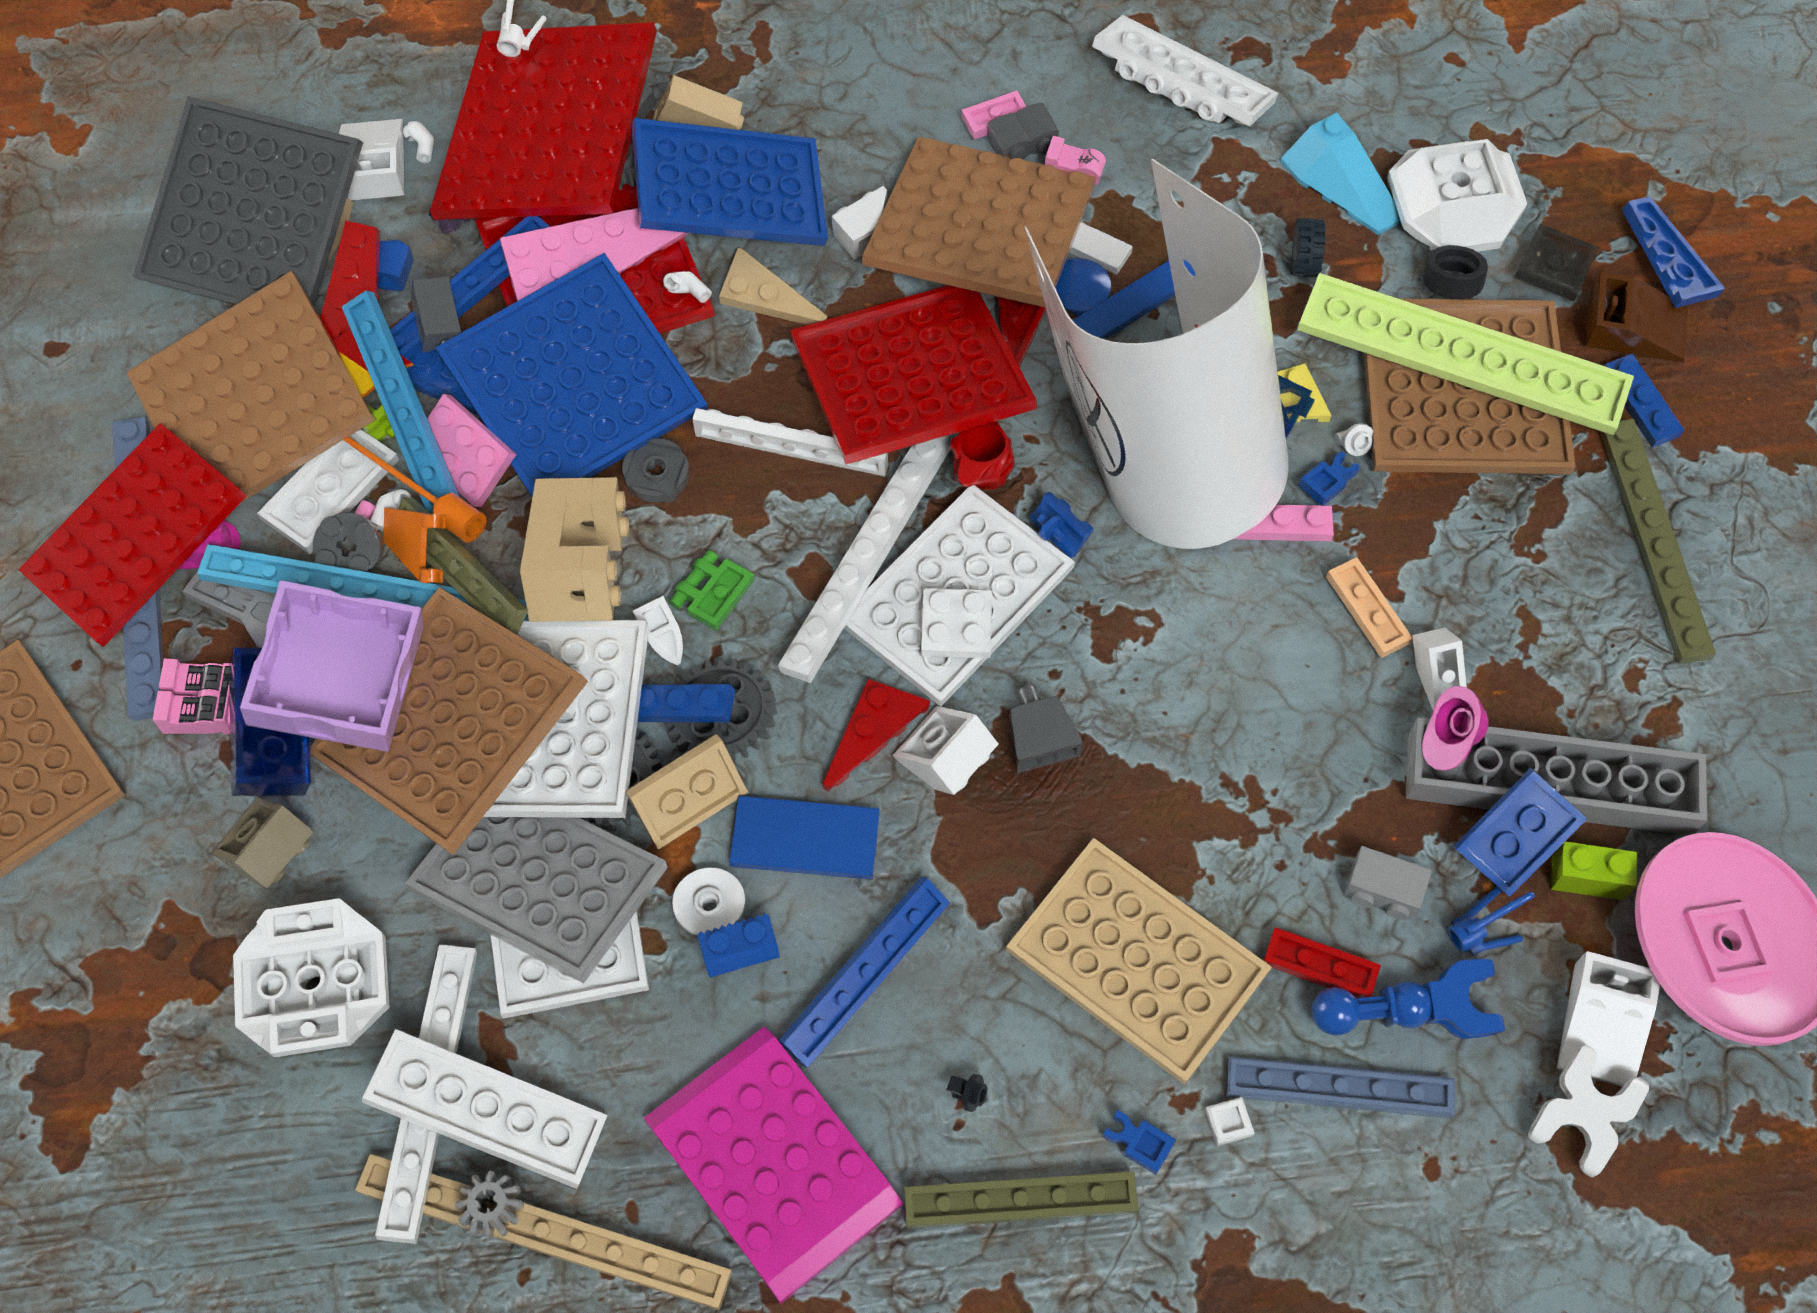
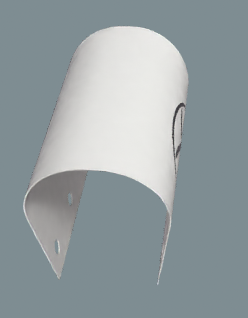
(1193, 420)

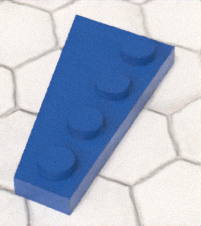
(1673, 259)

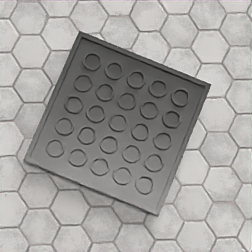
(246, 203)

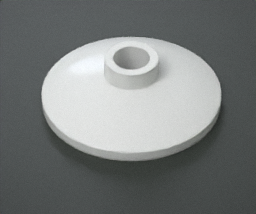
(706, 887)

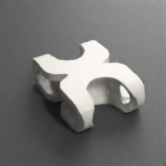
(1588, 1110)

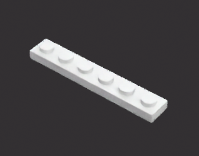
(779, 440)

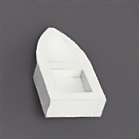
(663, 629)

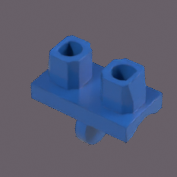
(1060, 525)

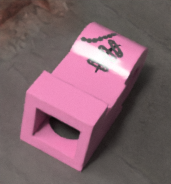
(1075, 159)

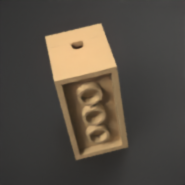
(568, 547)

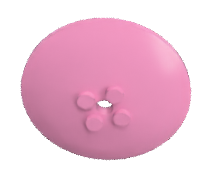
(1740, 891)

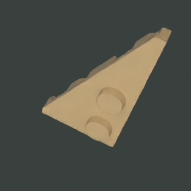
(759, 290)

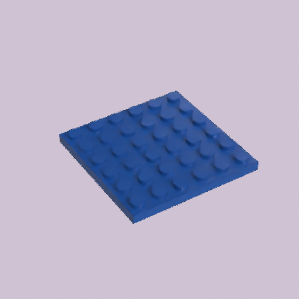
(572, 376)

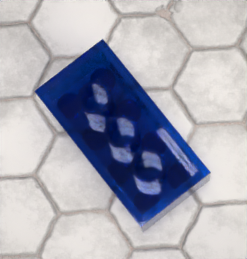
(261, 758)

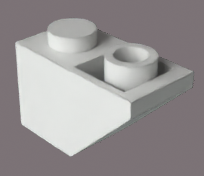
(857, 222)

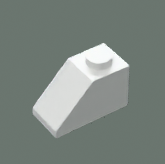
(1439, 662)

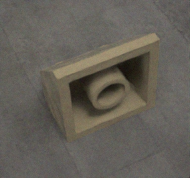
(263, 842)

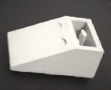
(380, 161)
(1610, 1012)

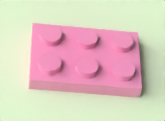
(469, 449)

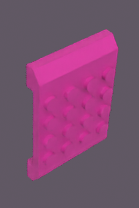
(774, 1163)

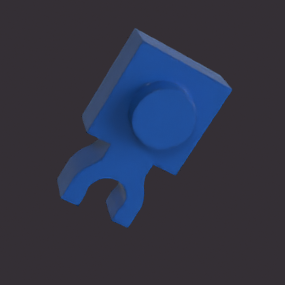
(1328, 481)
(1144, 1144)

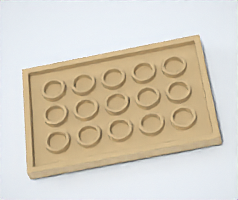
(1139, 960)

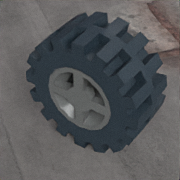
(1308, 247)

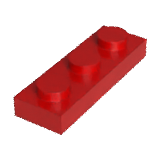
(1321, 963)

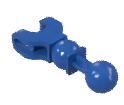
(1413, 1005)

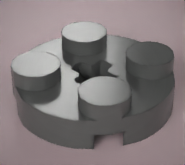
(659, 487)
(362, 533)

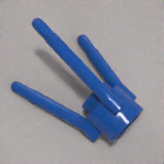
(1469, 933)

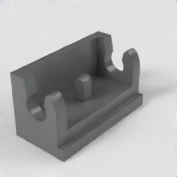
(434, 311)

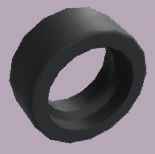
(1455, 259)

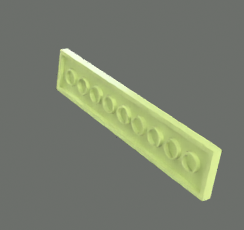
(1466, 353)

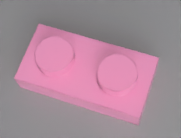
(980, 115)

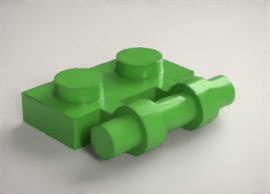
(720, 593)

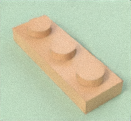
(1369, 607)

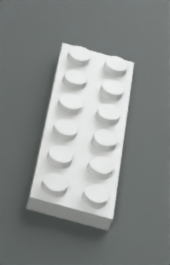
(484, 1108)

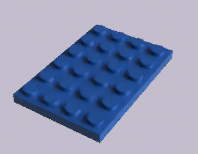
(728, 182)

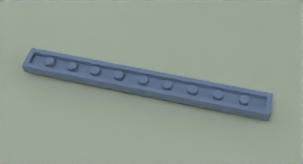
(144, 630)

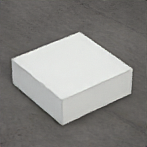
(1229, 1121)

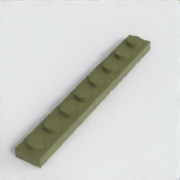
(1658, 544)

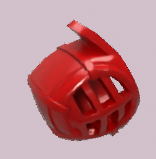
(982, 456)

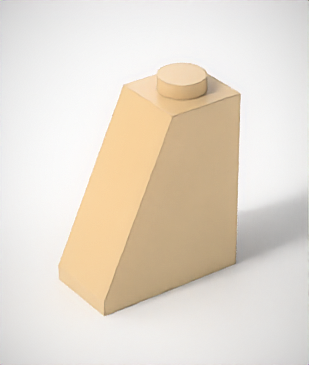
(697, 105)

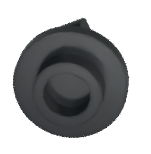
(970, 1092)

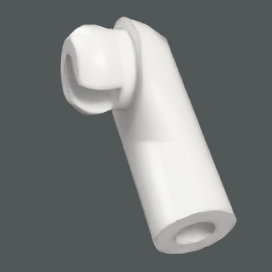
(423, 137)
(389, 500)

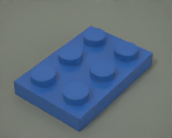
(1520, 832)

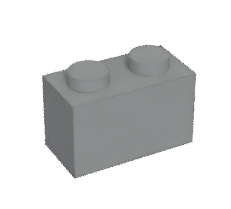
(1387, 884)

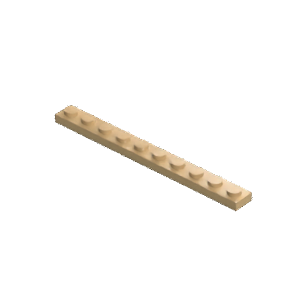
(574, 1241)

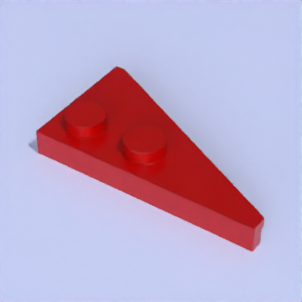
(1019, 325)
(877, 718)

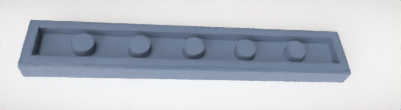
(1340, 1087)

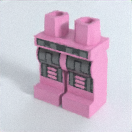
(193, 698)

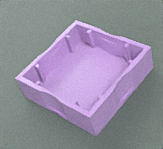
(333, 666)

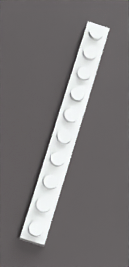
(863, 559)

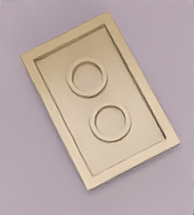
(686, 791)

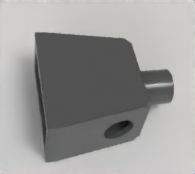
(1041, 731)

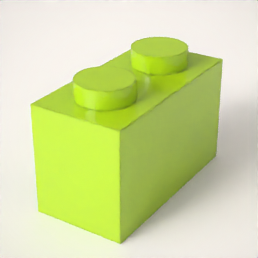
(1594, 870)

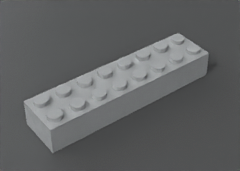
(1600, 778)

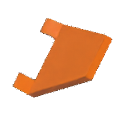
(407, 538)

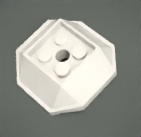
(1457, 194)
(291, 949)

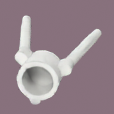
(511, 35)

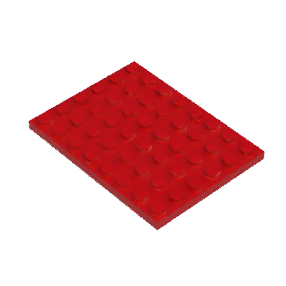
(546, 125)

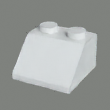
(946, 749)

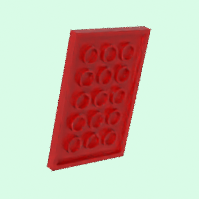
(132, 534)

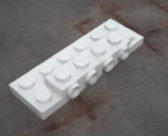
(1183, 73)

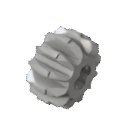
(476, 1215)

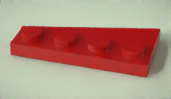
(352, 274)

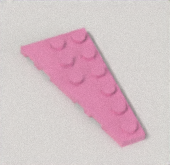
(552, 252)

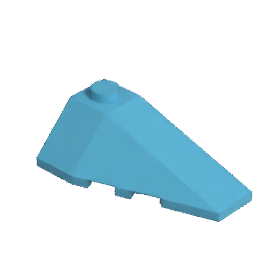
(1339, 168)

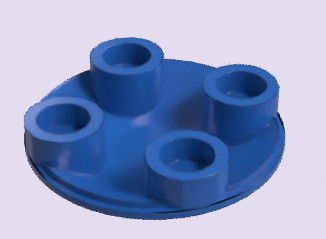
(1082, 285)

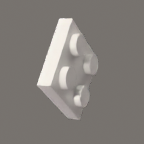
(956, 623)

